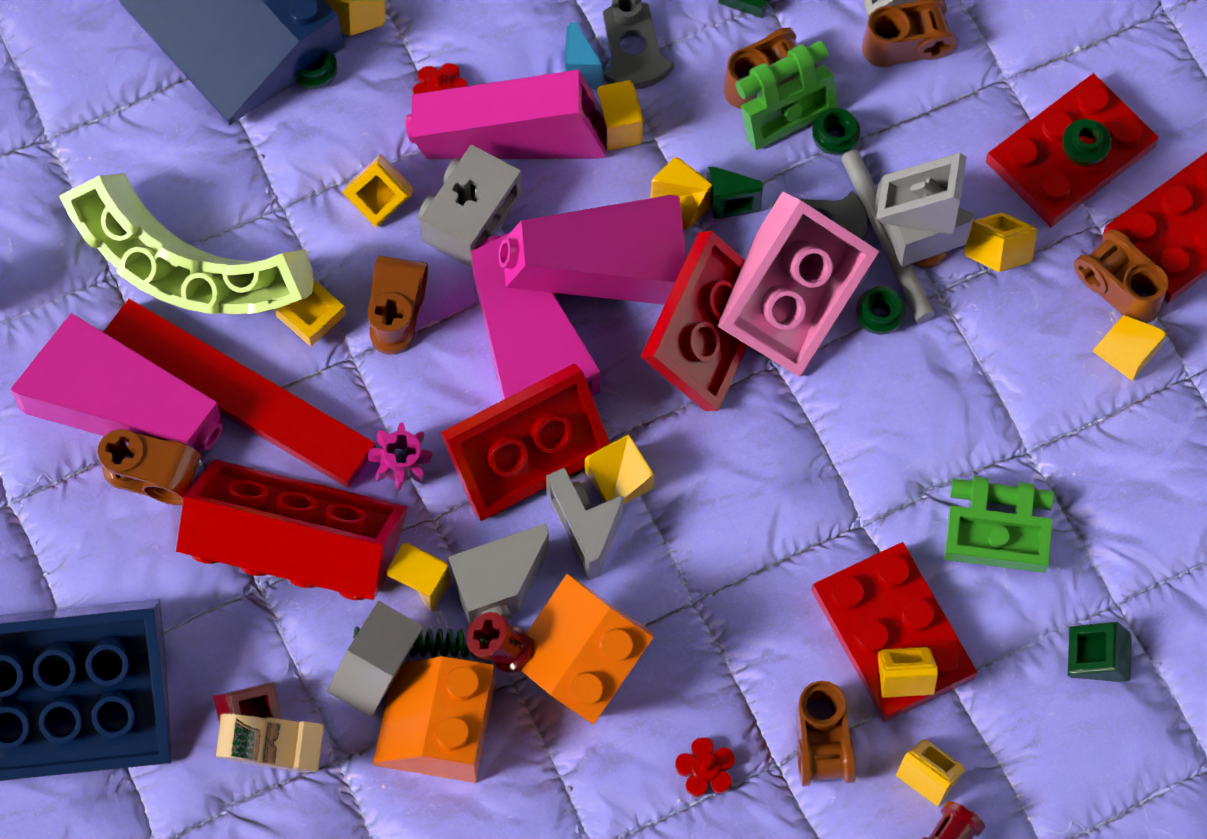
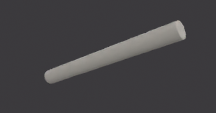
(905, 275)

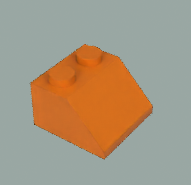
(583, 648)
(437, 718)

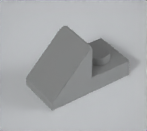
(586, 527)

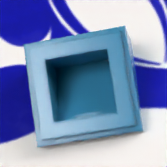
(582, 56)

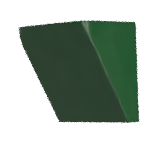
(733, 193)
(1100, 652)

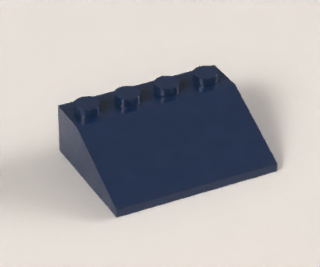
(240, 48)
(83, 690)

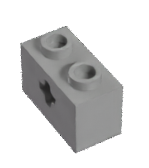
(470, 204)

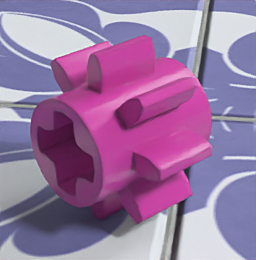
(412, 451)

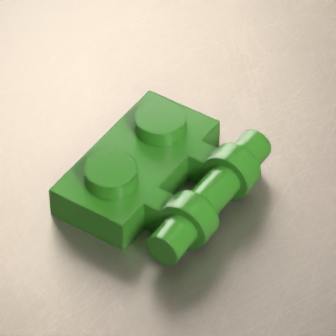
(791, 105)
(999, 537)

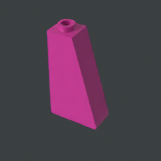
(511, 119)
(600, 252)
(525, 328)
(104, 386)

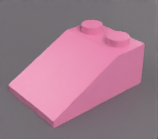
(794, 283)

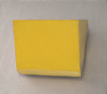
(907, 672)
(930, 771)

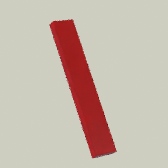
(245, 394)

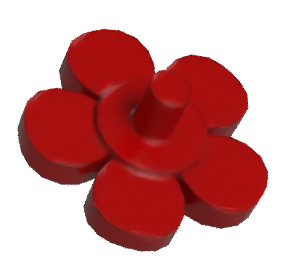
(437, 80)
(705, 768)

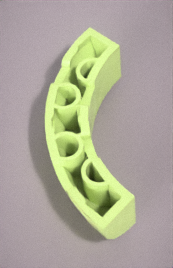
(171, 270)

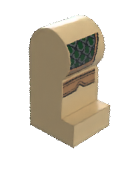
(270, 742)

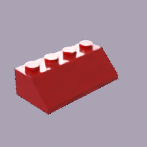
(290, 529)

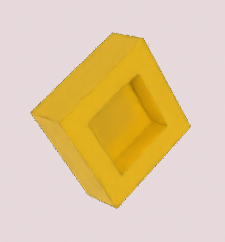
(312, 316)

